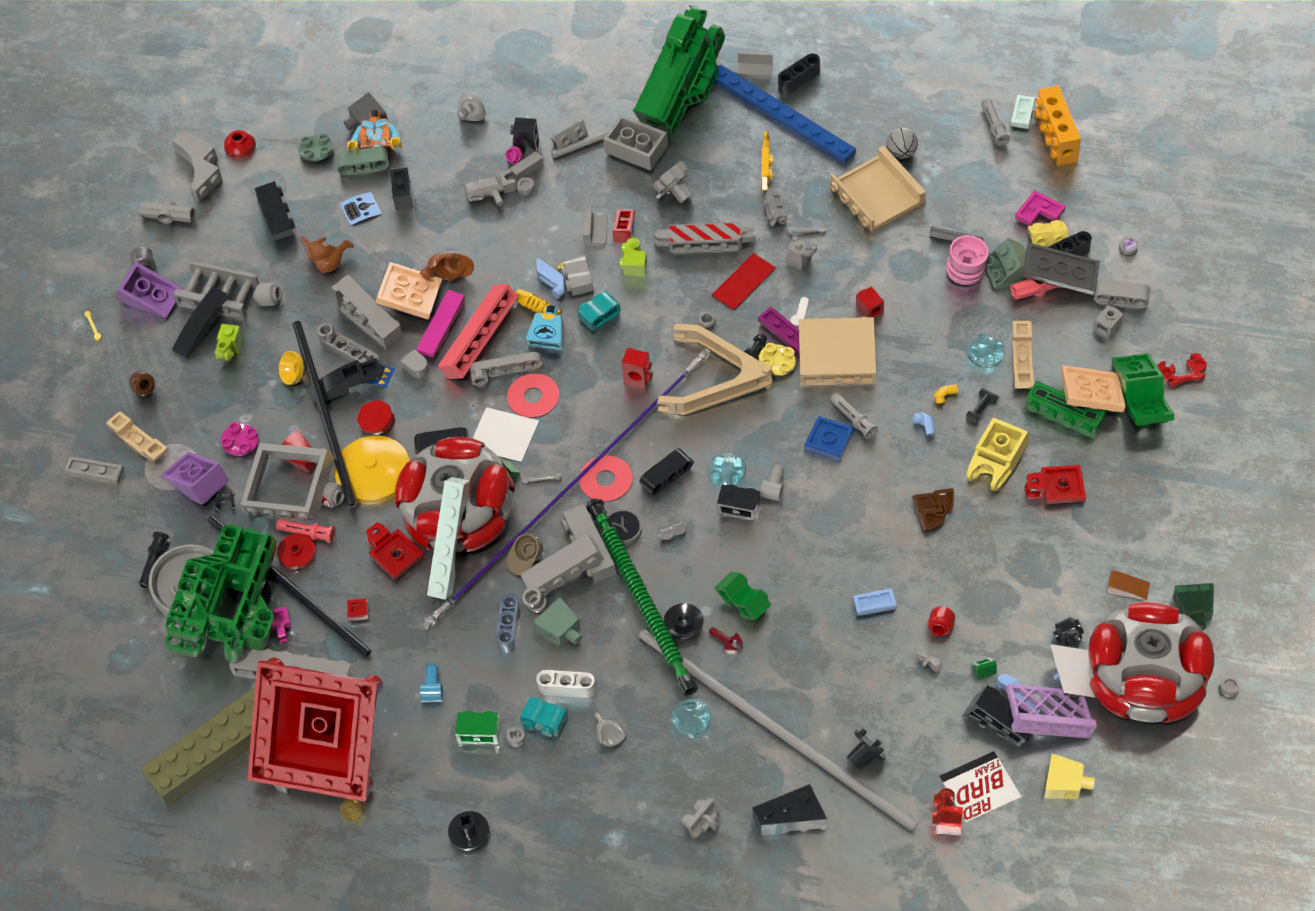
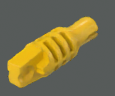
(533, 302)

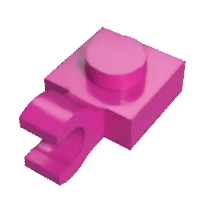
(280, 622)

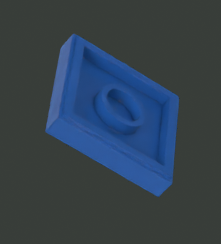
(829, 438)

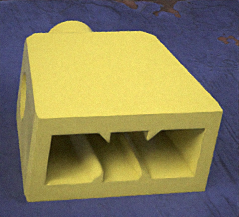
(1066, 779)

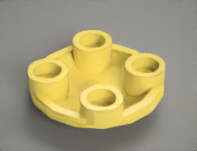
(779, 358)

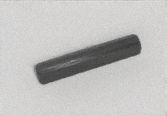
(948, 234)

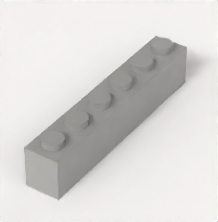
(247, 663)

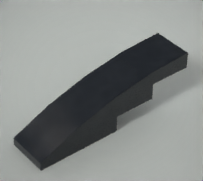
(197, 325)

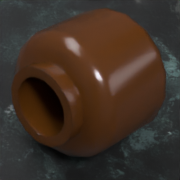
(142, 383)

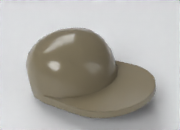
(524, 553)

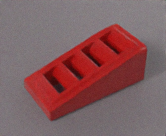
(623, 226)

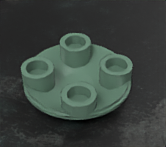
(315, 147)

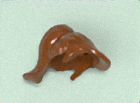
(323, 255)
(448, 266)

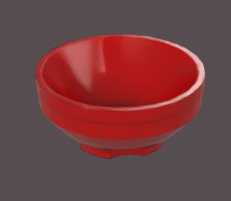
(239, 148)

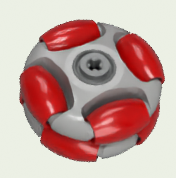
(422, 484)
(1150, 663)

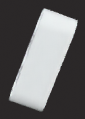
(558, 678)

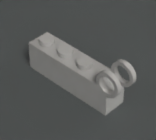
(558, 569)

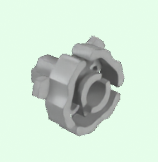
(673, 181)

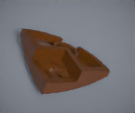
(933, 507)

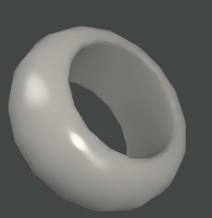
(706, 315)

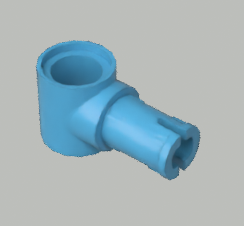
(432, 689)

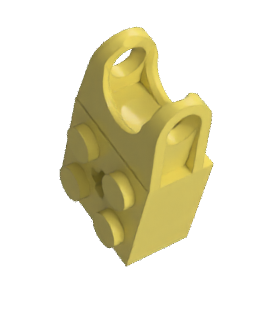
(998, 452)

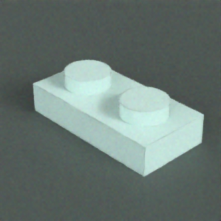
(1022, 111)

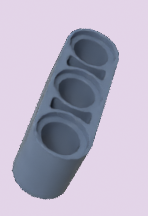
(509, 631)

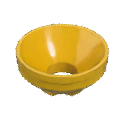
(291, 367)

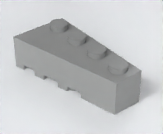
(365, 312)

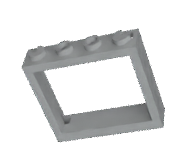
(313, 503)

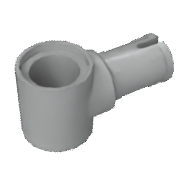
(773, 486)

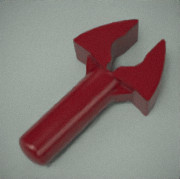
(728, 648)

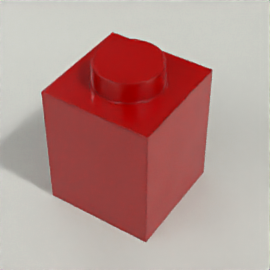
(869, 302)

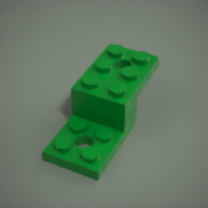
(1143, 389)

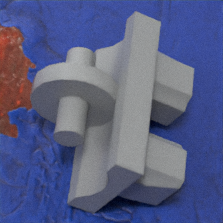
(703, 819)

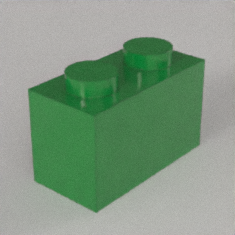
(477, 727)

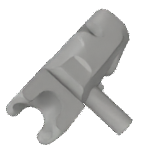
(491, 187)

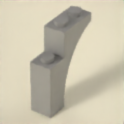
(202, 158)

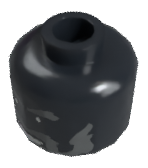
(1068, 631)

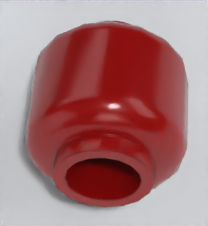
(941, 621)

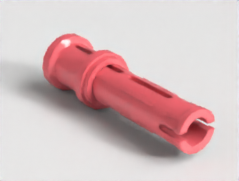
(314, 533)

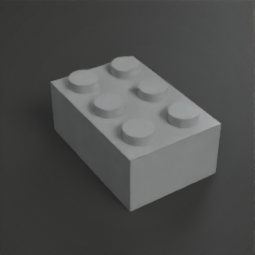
(635, 142)

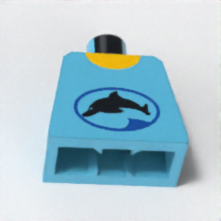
(546, 330)

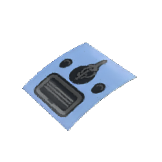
(360, 207)

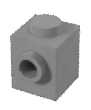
(1108, 322)

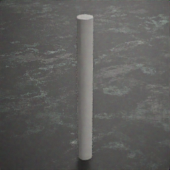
(575, 146)

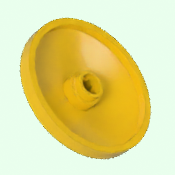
(373, 467)

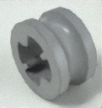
(518, 741)

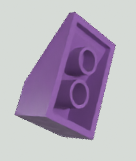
(147, 291)
(196, 477)

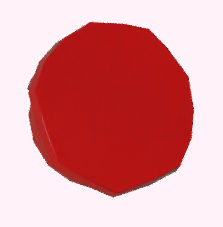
(376, 417)

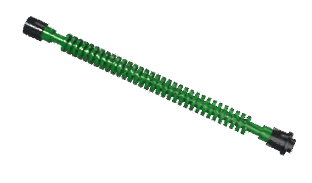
(642, 596)

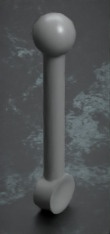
(821, 229)
(525, 480)

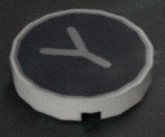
(626, 524)

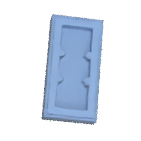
(874, 602)

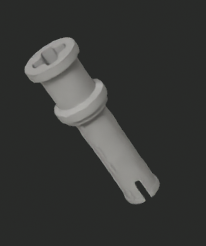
(996, 127)
(859, 421)

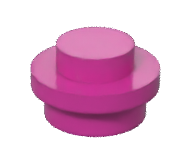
(513, 155)

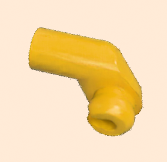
(943, 391)

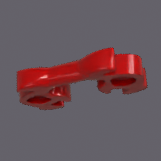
(1196, 364)

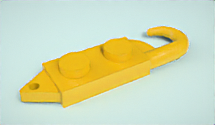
(767, 160)

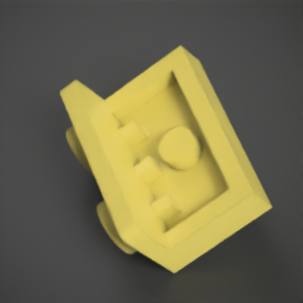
(1047, 233)

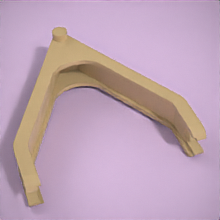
(753, 374)

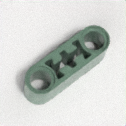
(363, 161)

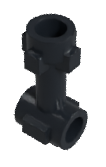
(759, 342)

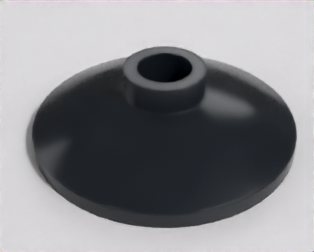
(681, 614)

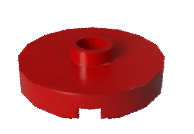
(300, 558)

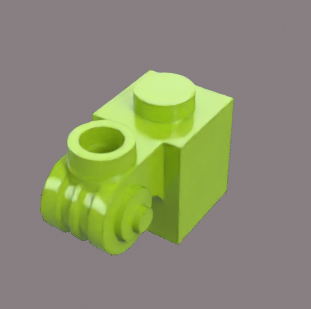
(634, 260)
(229, 342)

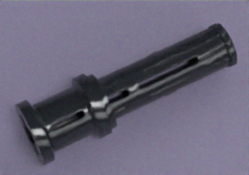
(154, 551)

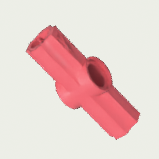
(1030, 287)

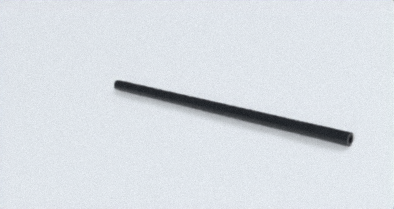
(324, 414)
(308, 602)

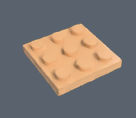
(408, 291)
(1092, 388)

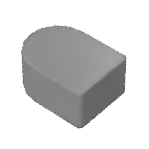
(415, 364)

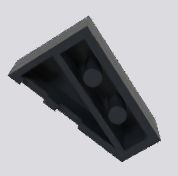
(275, 211)
(995, 711)
(790, 813)

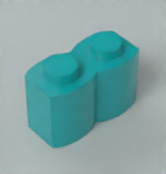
(598, 310)
(543, 716)

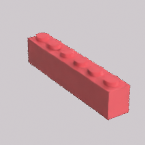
(478, 331)

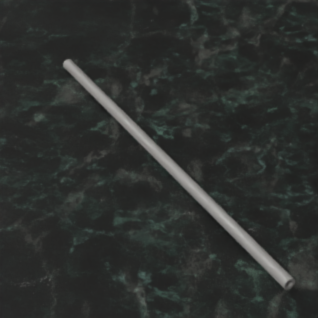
(788, 737)

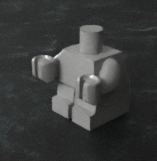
(798, 253)

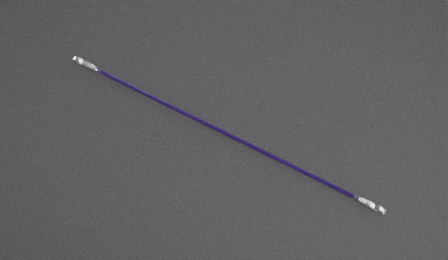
(441, 610)

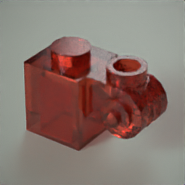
(948, 818)

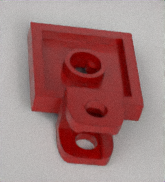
(1049, 484)
(385, 544)

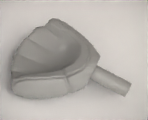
(609, 732)

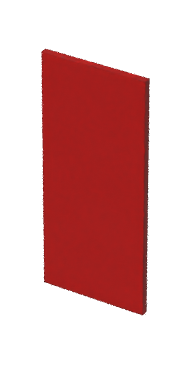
(743, 281)

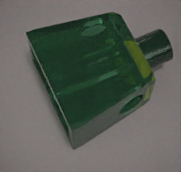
(1195, 602)

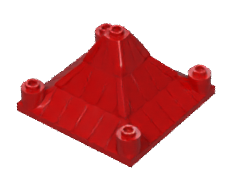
(313, 730)

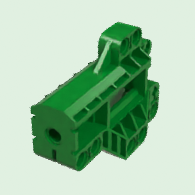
(682, 71)
(199, 595)

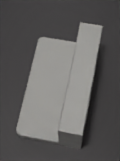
(755, 65)
(594, 228)

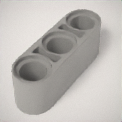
(1122, 294)

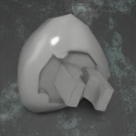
(471, 107)

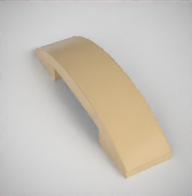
(1022, 354)
(136, 438)

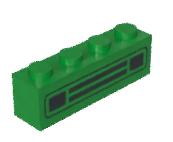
(1053, 405)

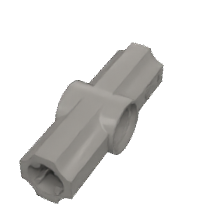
(167, 211)

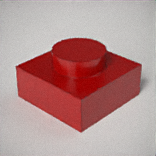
(357, 609)

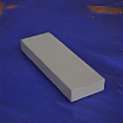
(93, 470)

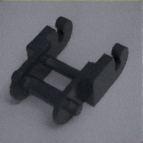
(218, 500)

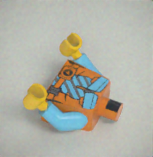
(375, 133)

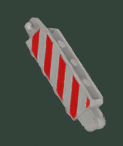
(704, 237)

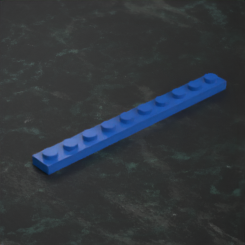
(784, 114)

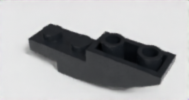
(347, 376)

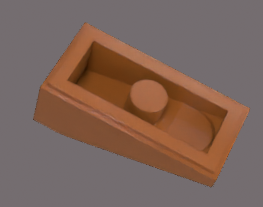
(1128, 586)

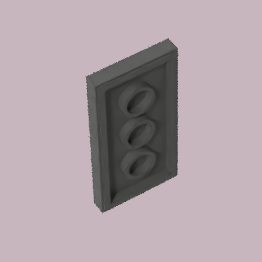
(1061, 268)

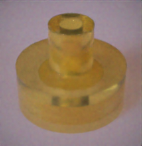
(351, 809)

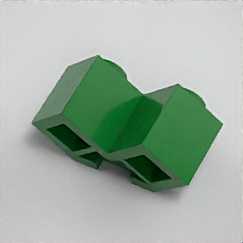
(737, 592)

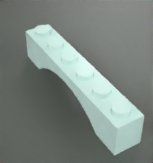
(443, 563)

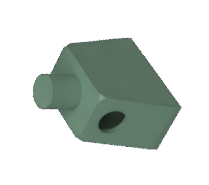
(558, 624)

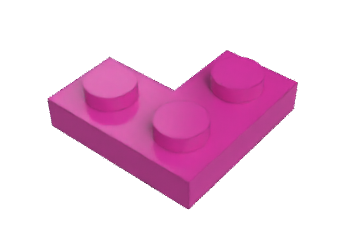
(1037, 205)

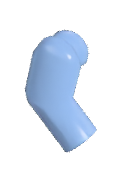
(926, 421)

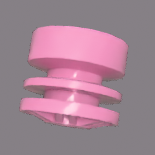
(967, 260)

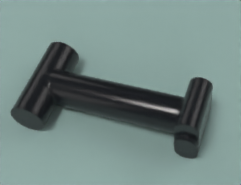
(973, 416)

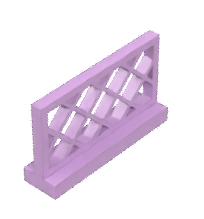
(1051, 723)

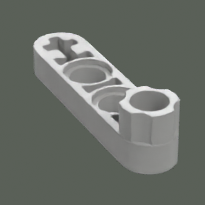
(327, 335)
(483, 369)

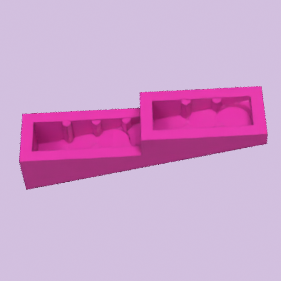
(439, 326)

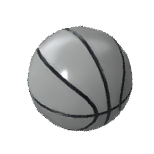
(902, 143)

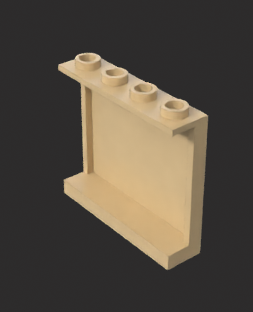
(879, 190)
(837, 351)

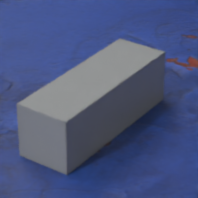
(526, 166)

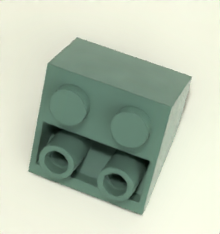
(1006, 264)

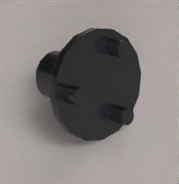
(865, 750)
(468, 830)

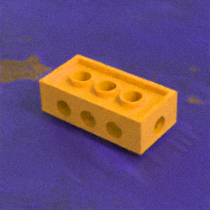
(1057, 125)

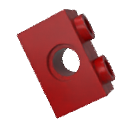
(636, 368)

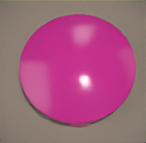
(239, 439)

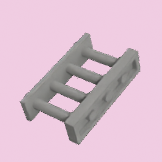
(230, 308)

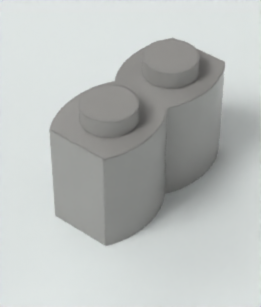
(578, 275)

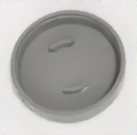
(167, 572)

